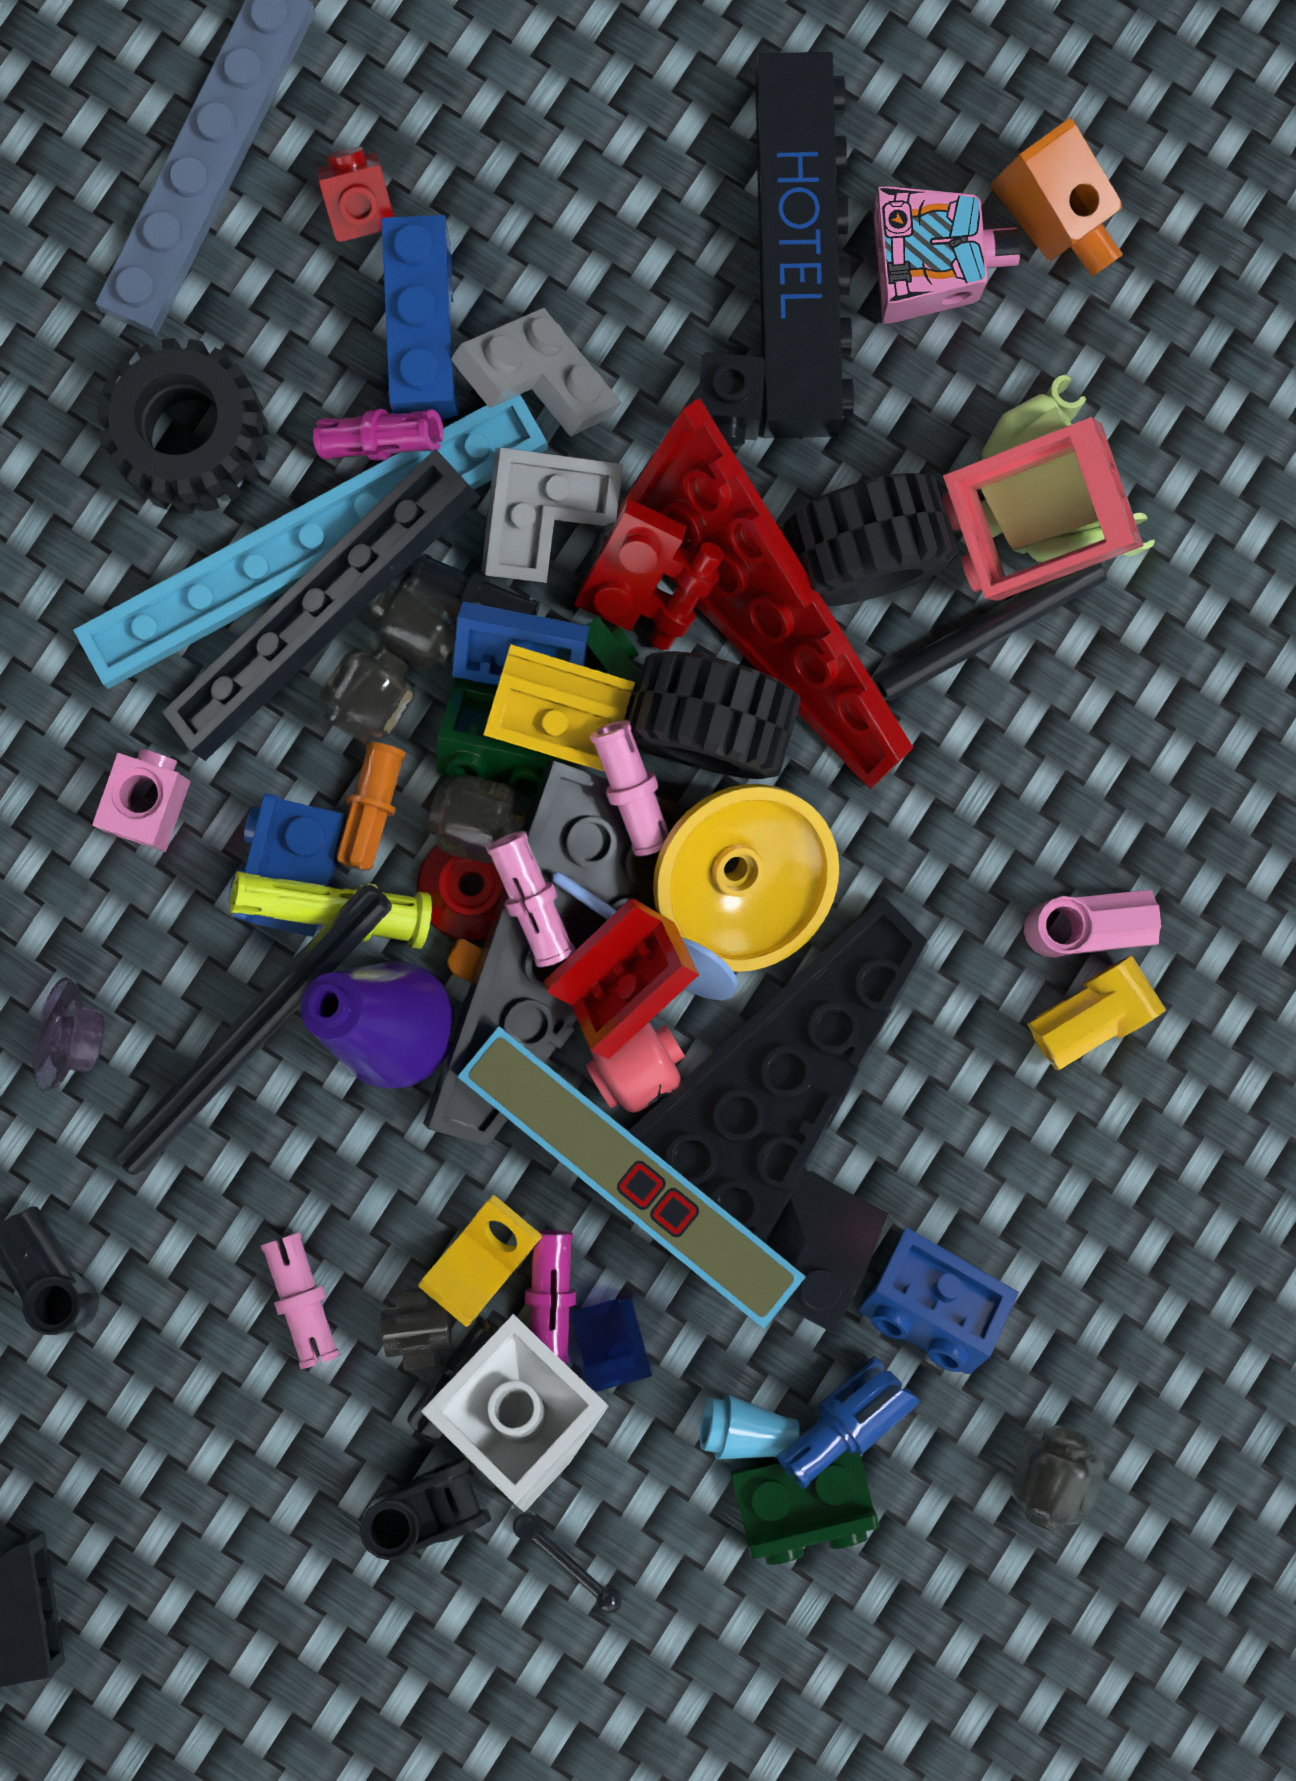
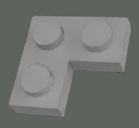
(541, 358)
(530, 494)

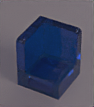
(611, 1343)

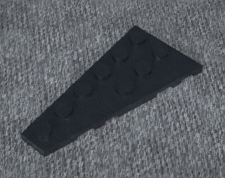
(772, 1089)

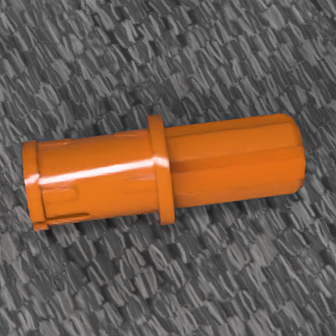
(370, 806)

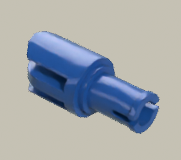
(849, 1421)

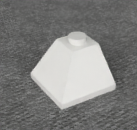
(517, 1412)

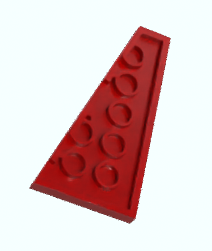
(766, 595)

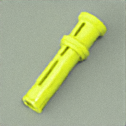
(318, 904)

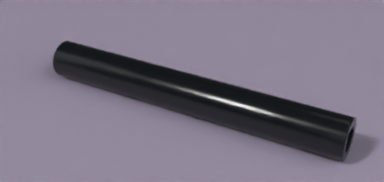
(985, 631)

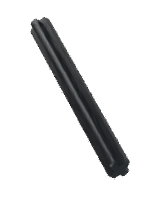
(251, 1030)

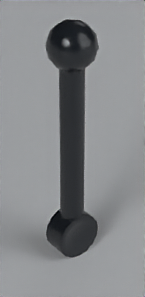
(527, 1527)

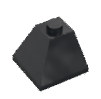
(831, 1242)

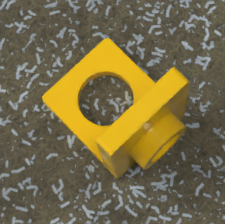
(478, 1262)

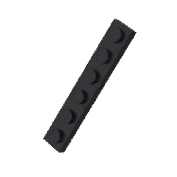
(320, 605)

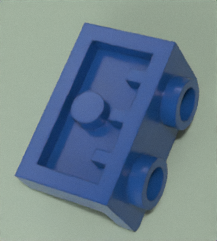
(487, 632)
(294, 845)
(938, 1303)

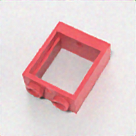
(1105, 488)

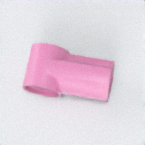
(1097, 923)

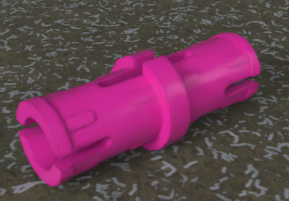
(378, 434)
(553, 1254)

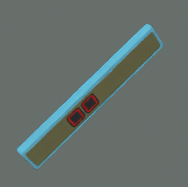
(632, 1177)

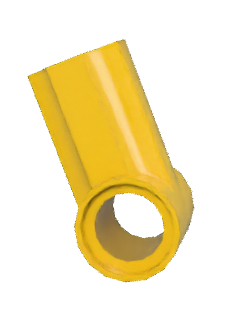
(1107, 1007)

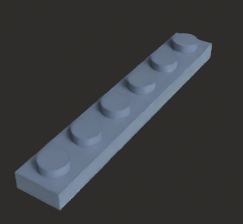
(204, 162)

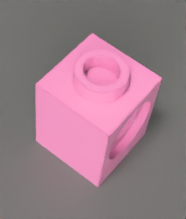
(149, 827)

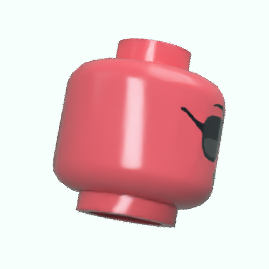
(639, 1070)

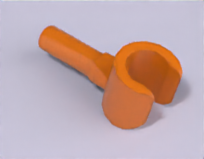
(464, 959)

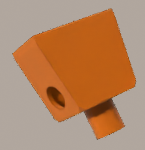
(1062, 198)

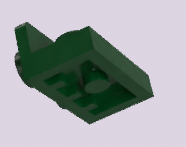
(468, 751)
(785, 1517)

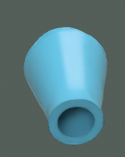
(744, 1430)

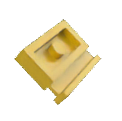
(555, 705)

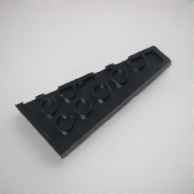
(585, 839)

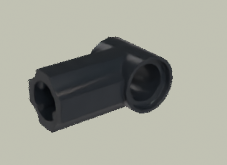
(40, 1266)

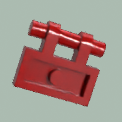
(631, 566)

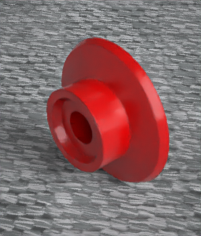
(452, 911)

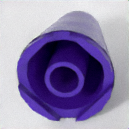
(381, 1021)

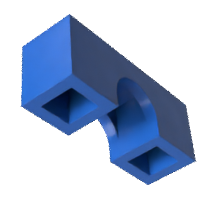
(419, 315)

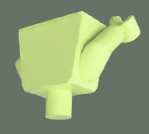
(1047, 506)

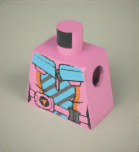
(934, 251)

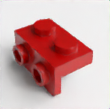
(623, 976)

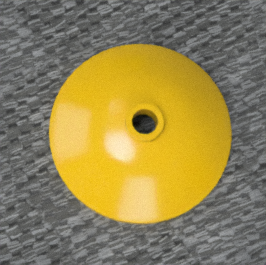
(775, 892)

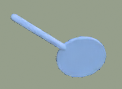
(715, 976)

